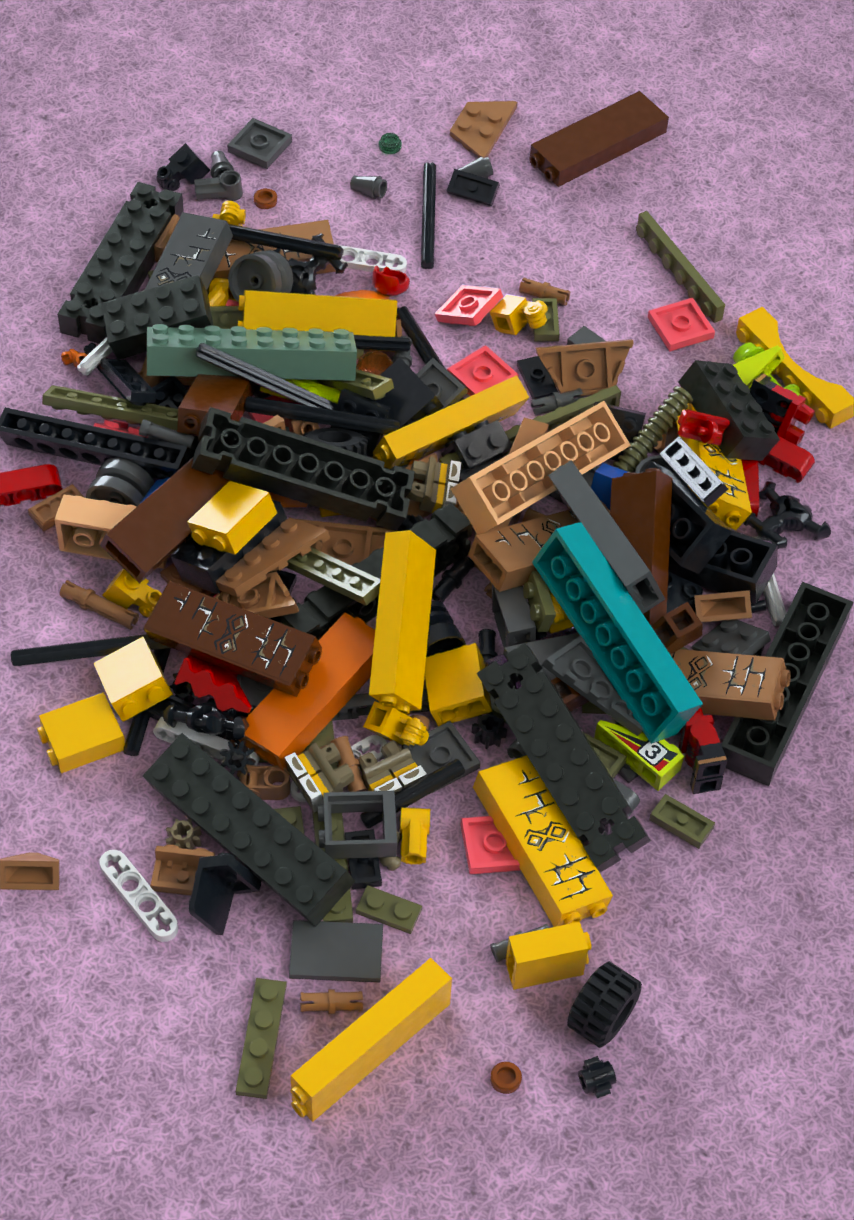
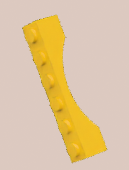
(829, 400)

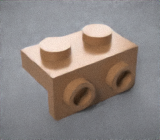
(176, 869)

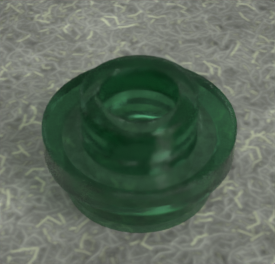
(390, 143)

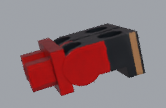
(781, 408)
(703, 753)

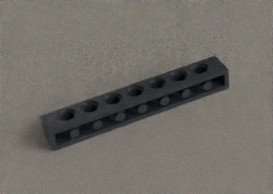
(90, 443)

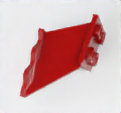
(213, 681)

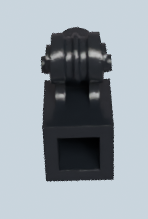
(182, 165)

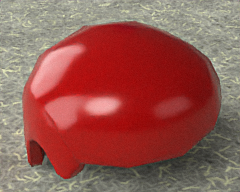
(390, 281)

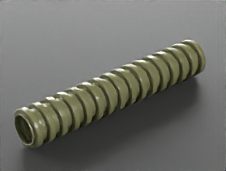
(654, 429)

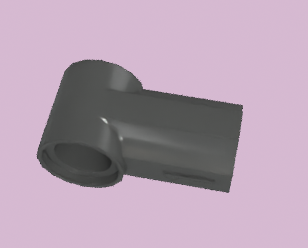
(226, 186)

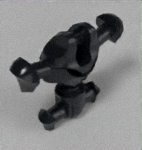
(305, 272)
(787, 515)
(208, 719)

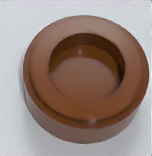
(265, 198)
(506, 1077)

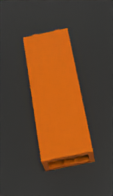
(291, 723)

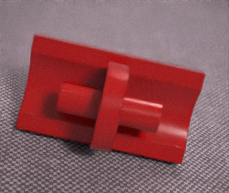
(702, 427)

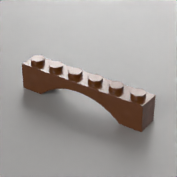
(673, 629)

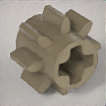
(184, 828)

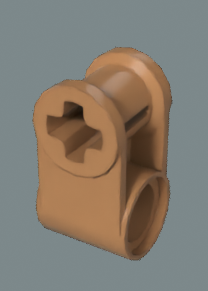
(261, 781)

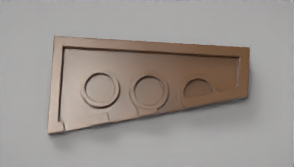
(271, 554)

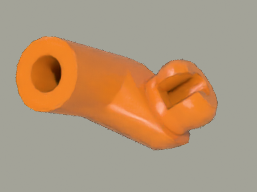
(72, 356)

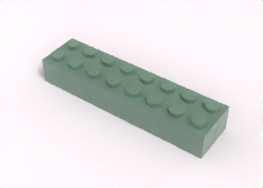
(279, 352)

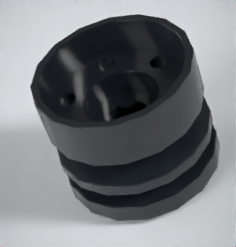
(442, 632)

